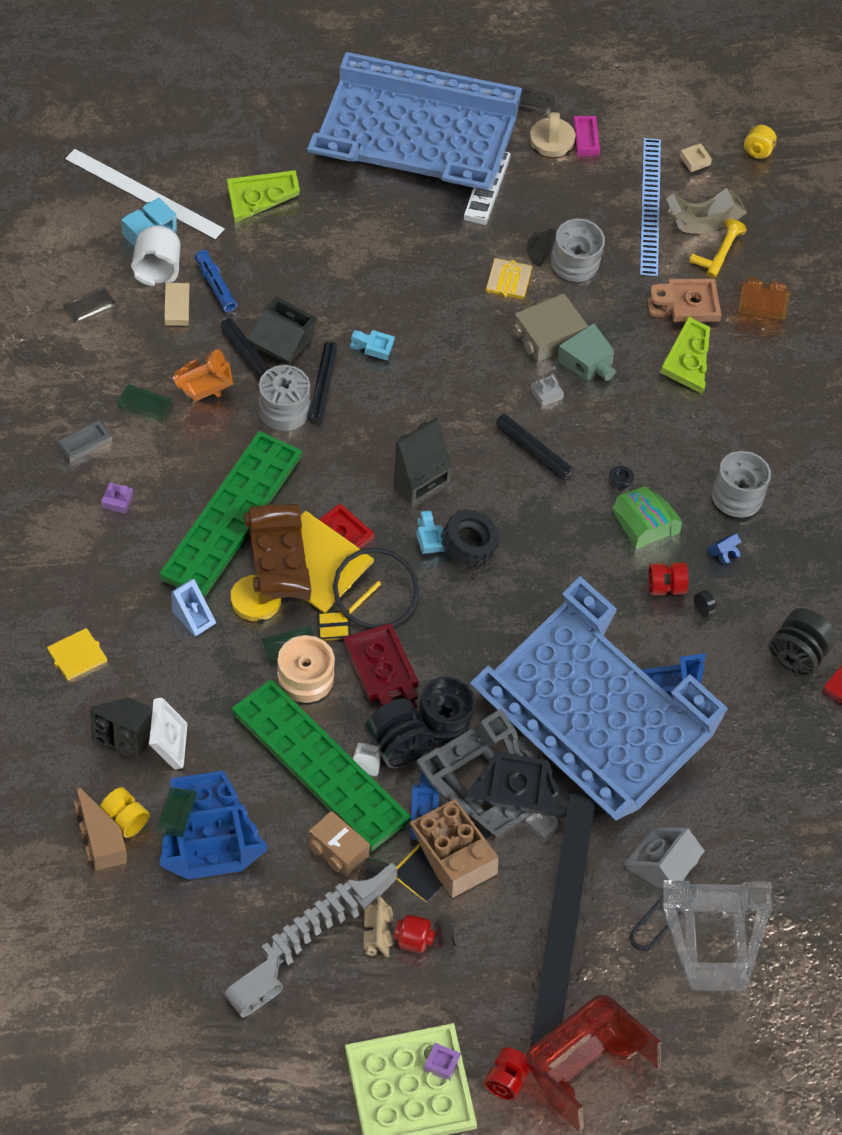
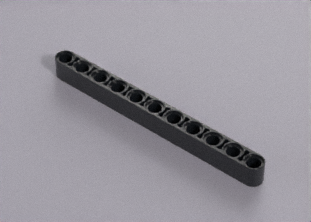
(564, 915)

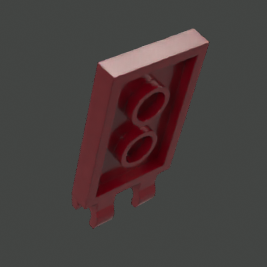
(382, 665)

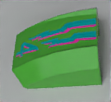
(646, 516)

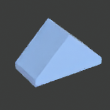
(191, 608)

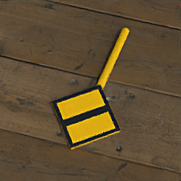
(334, 624)

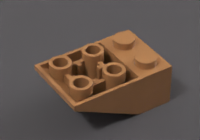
(455, 848)

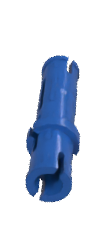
(205, 262)

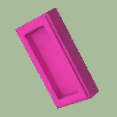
(586, 136)

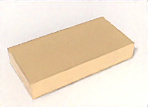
(177, 304)

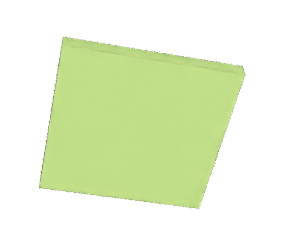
(398, 1094)

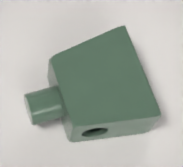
(588, 354)

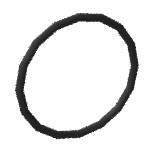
(382, 551)

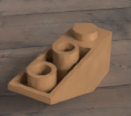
(104, 836)

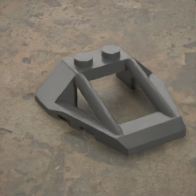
(460, 751)

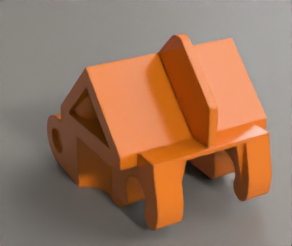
(205, 379)

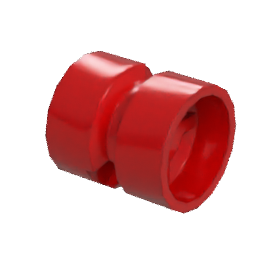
(676, 575)
(508, 1074)

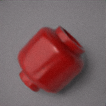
(414, 933)

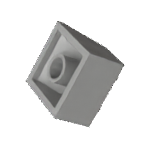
(665, 855)

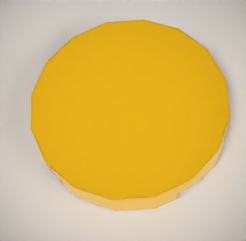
(246, 601)

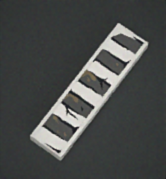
(482, 200)

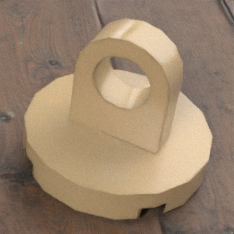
(552, 136)

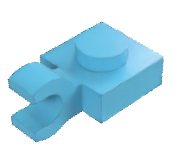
(375, 344)
(429, 534)

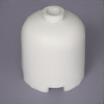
(156, 256)

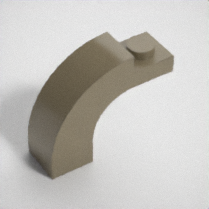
(708, 215)

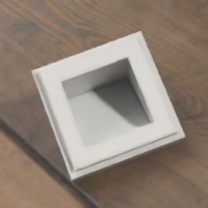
(368, 758)

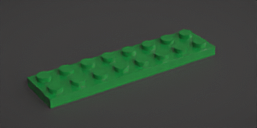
(221, 524)
(320, 764)

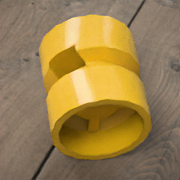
(125, 811)

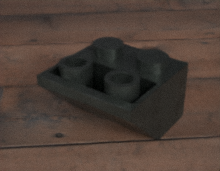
(283, 330)
(122, 725)

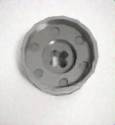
(577, 250)
(284, 397)
(741, 484)

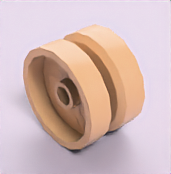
(306, 668)

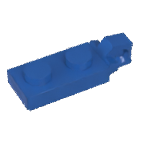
(424, 800)

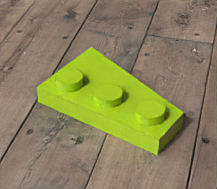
(260, 192)
(688, 356)

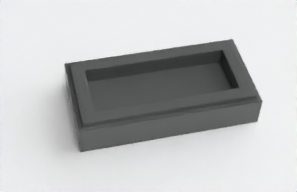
(84, 441)

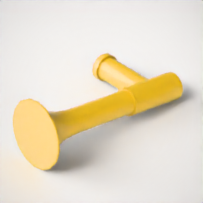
(734, 229)

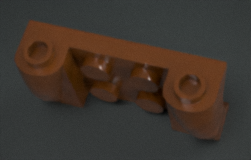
(278, 552)

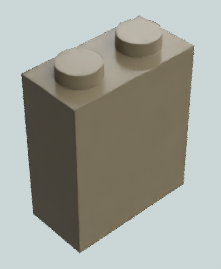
(547, 326)

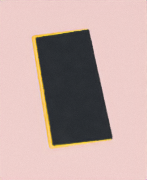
(418, 875)

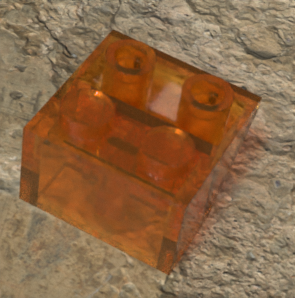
(763, 299)

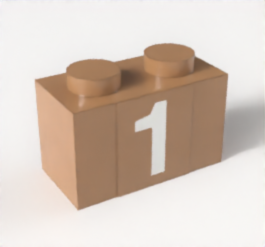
(338, 844)

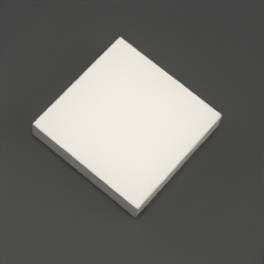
(168, 733)

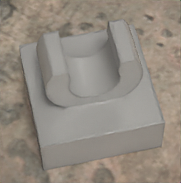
(547, 390)

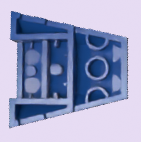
(218, 832)

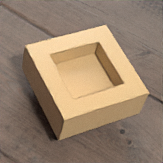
(695, 157)

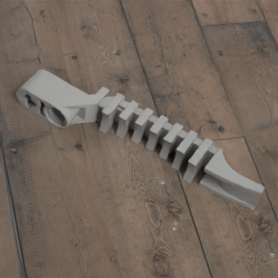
(262, 983)

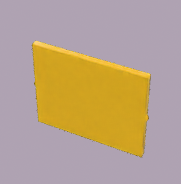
(323, 556)

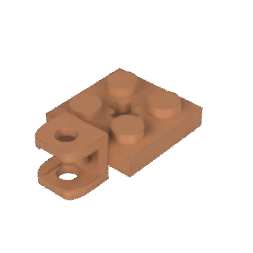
(677, 300)

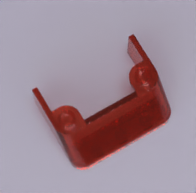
(581, 1040)

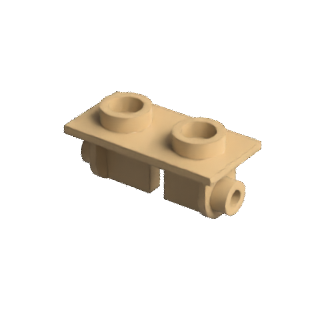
(380, 938)

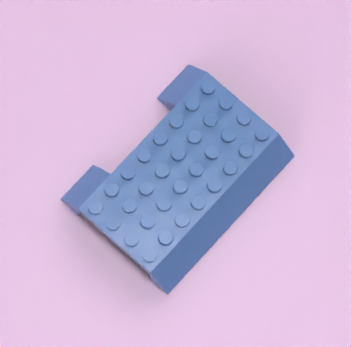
(418, 121)
(596, 708)

